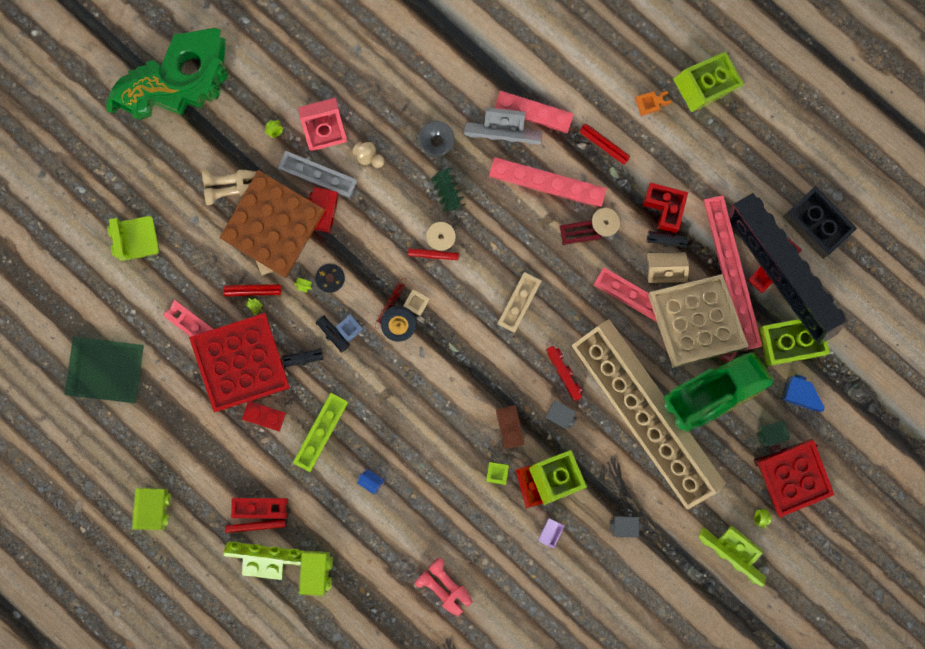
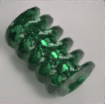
(447, 191)

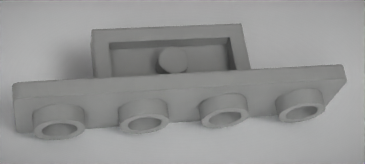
(505, 126)

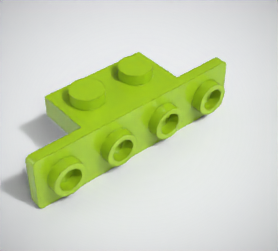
(737, 550)
(263, 560)

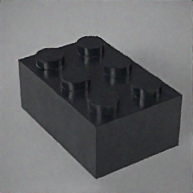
(819, 222)

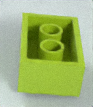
(789, 343)

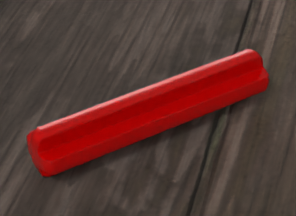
(605, 144)
(252, 290)

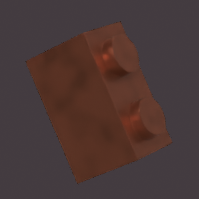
(509, 427)

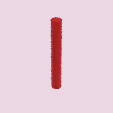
(255, 526)

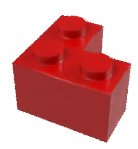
(671, 204)

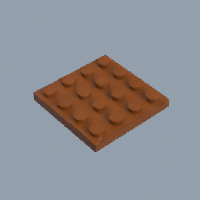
(272, 224)

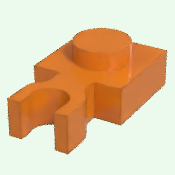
(649, 103)

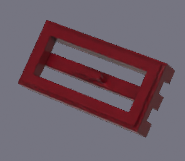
(575, 233)

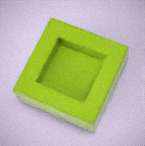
(497, 473)

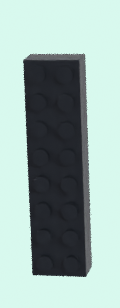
(787, 269)

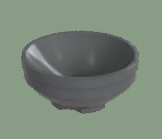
(433, 129)

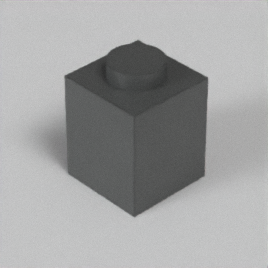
(561, 415)
(624, 526)

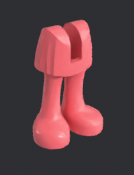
(460, 592)

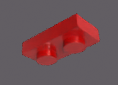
(264, 416)
(528, 487)

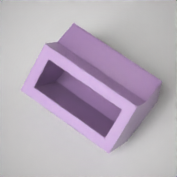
(551, 533)

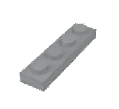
(317, 174)

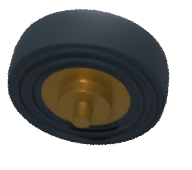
(398, 323)

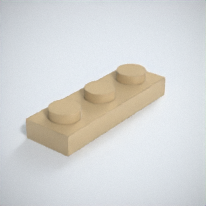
(519, 302)

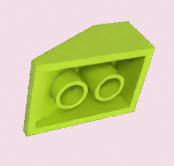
(708, 81)

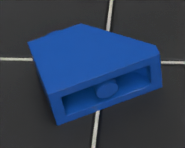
(802, 393)

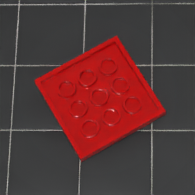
(239, 362)

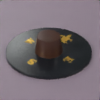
(330, 278)

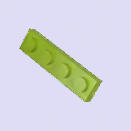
(320, 432)

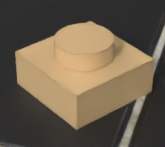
(416, 302)

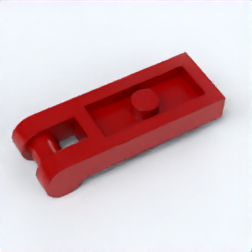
(258, 508)

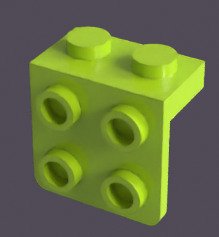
(133, 238)

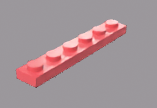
(547, 182)

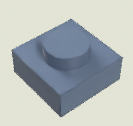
(349, 328)

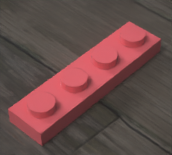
(536, 112)

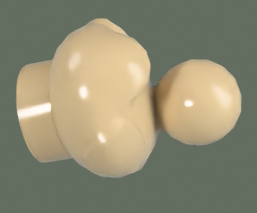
(366, 154)

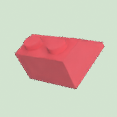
(322, 124)

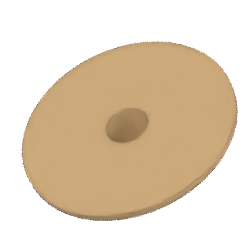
(605, 222)
(440, 236)

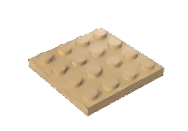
(697, 320)

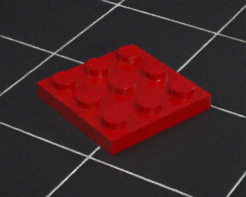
(795, 478)

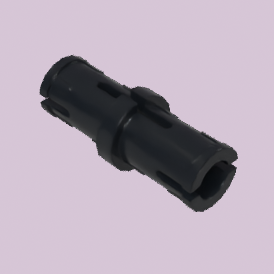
(667, 239)
(341, 343)
(302, 357)

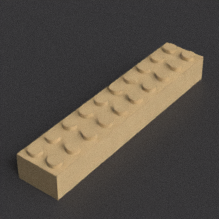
(644, 412)

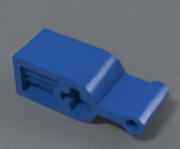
(370, 481)

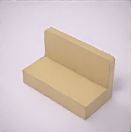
(667, 267)

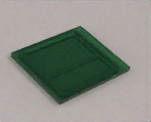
(104, 370)

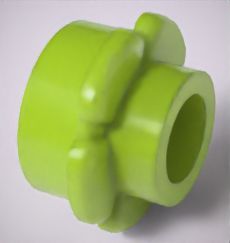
(273, 128)
(303, 285)
(254, 306)
(762, 518)

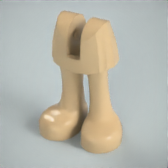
(211, 180)

